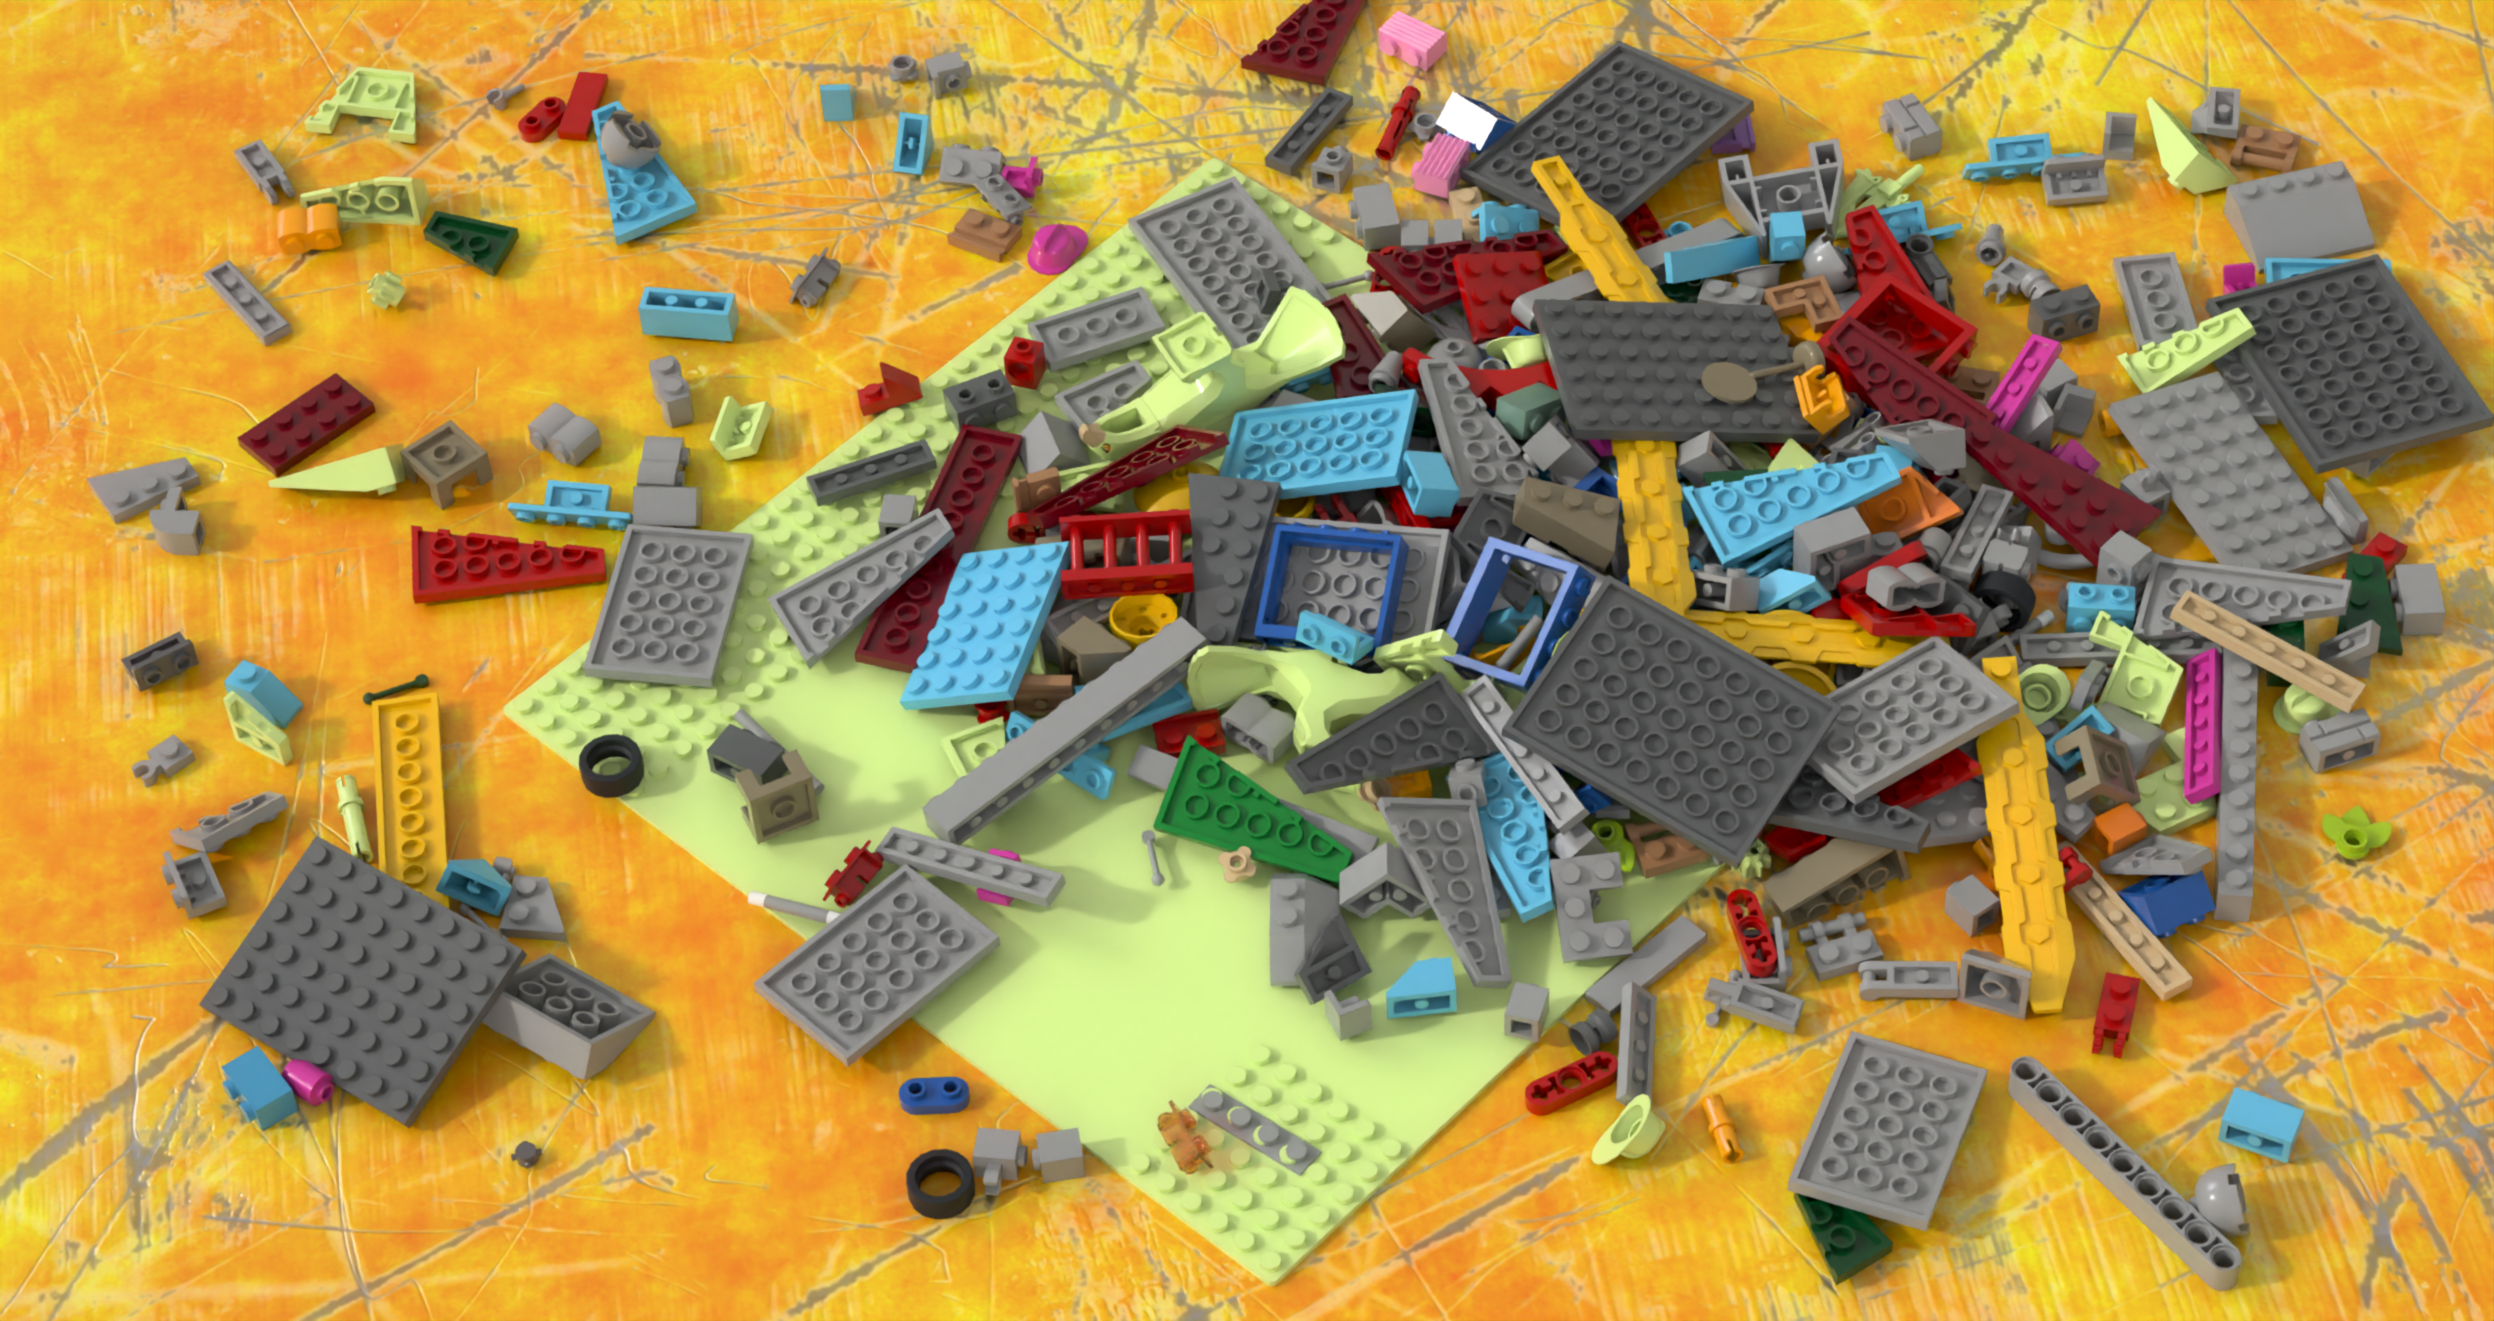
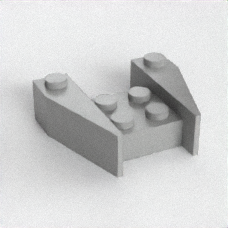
(1812, 190)

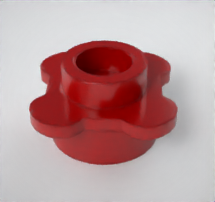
(991, 710)

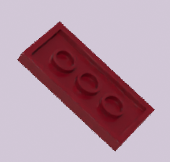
(306, 425)

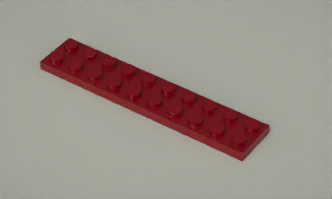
(966, 496)

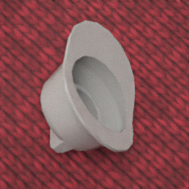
(1759, 276)

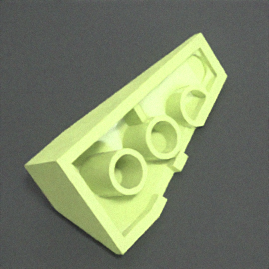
(2184, 155)
(376, 200)
(363, 472)

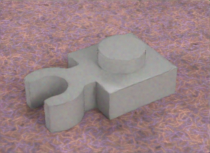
(2006, 278)
(164, 758)

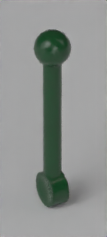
(420, 681)

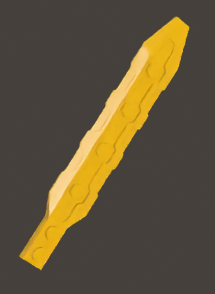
(1596, 237)
(1654, 522)
(1804, 637)
(2025, 847)

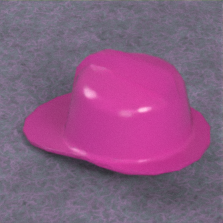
(1056, 248)

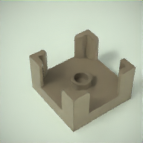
(444, 459)
(2106, 768)
(780, 803)

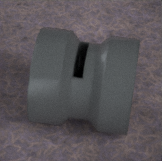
(1590, 1034)

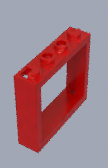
(1892, 289)

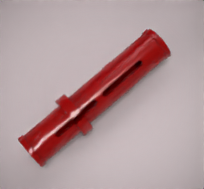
(1402, 114)

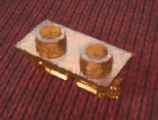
(1179, 1127)

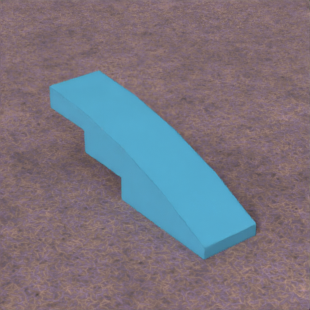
(1711, 259)

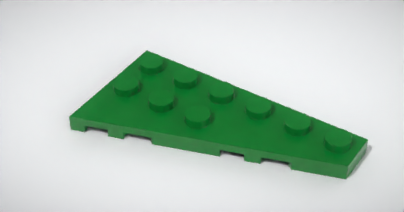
(1228, 810)

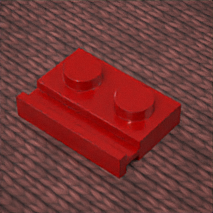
(1200, 725)

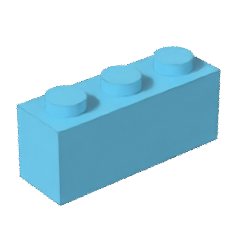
(688, 314)

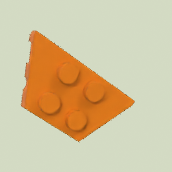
(1908, 507)

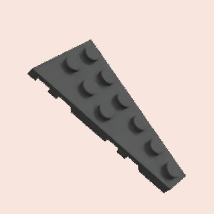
(1228, 543)
(1407, 735)
(1822, 809)

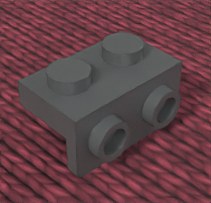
(160, 661)

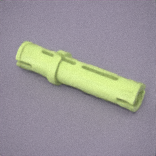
(351, 809)

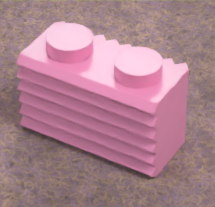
(1412, 40)
(1441, 165)

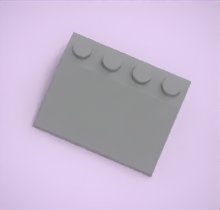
(2299, 215)
(567, 1016)

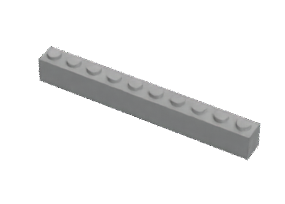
(1064, 734)
(2237, 797)

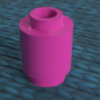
(308, 1081)

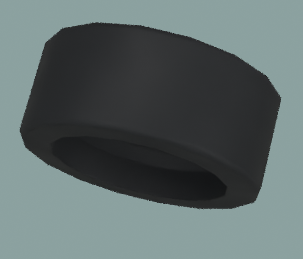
(2011, 587)
(611, 785)
(940, 1206)

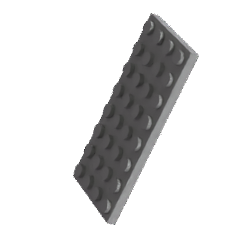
(1214, 254)
(2229, 477)
(1351, 583)

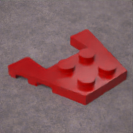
(1909, 622)

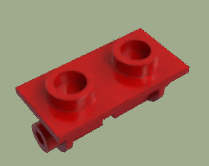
(860, 864)

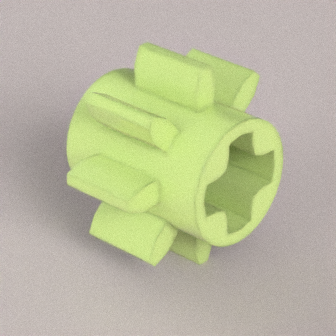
(386, 289)
(1755, 861)

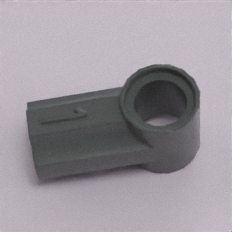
(1920, 249)

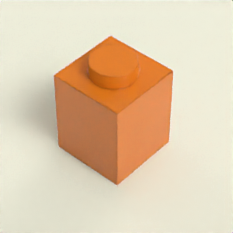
(2118, 829)

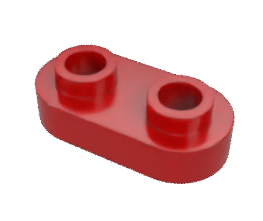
(541, 120)

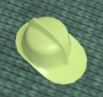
(1518, 350)
(2043, 692)
(2300, 707)
(1631, 1134)

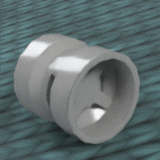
(2037, 284)

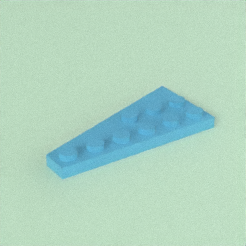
(641, 196)
(1765, 507)
(1516, 839)

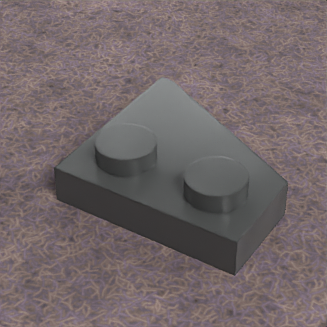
(1331, 962)

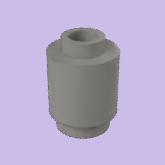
(1936, 544)

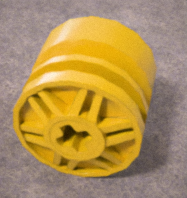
(1141, 617)

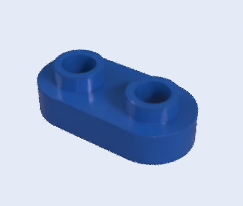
(934, 1095)

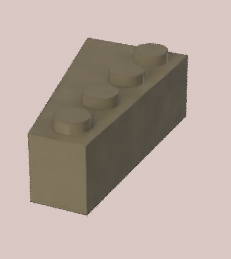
(1832, 877)

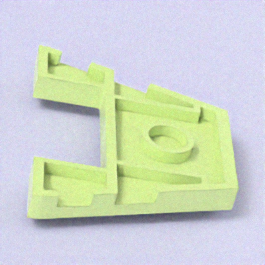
(372, 94)
(1422, 658)
(2140, 680)
(2163, 793)

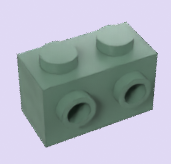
(1528, 410)

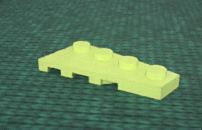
(2186, 352)

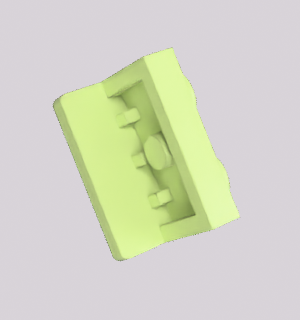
(740, 428)

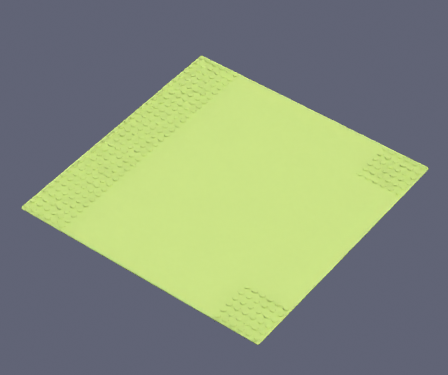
(1121, 982)

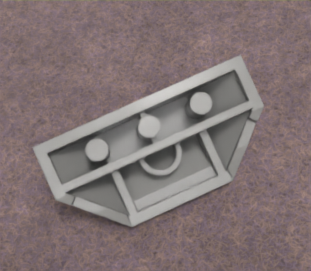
(1298, 916)

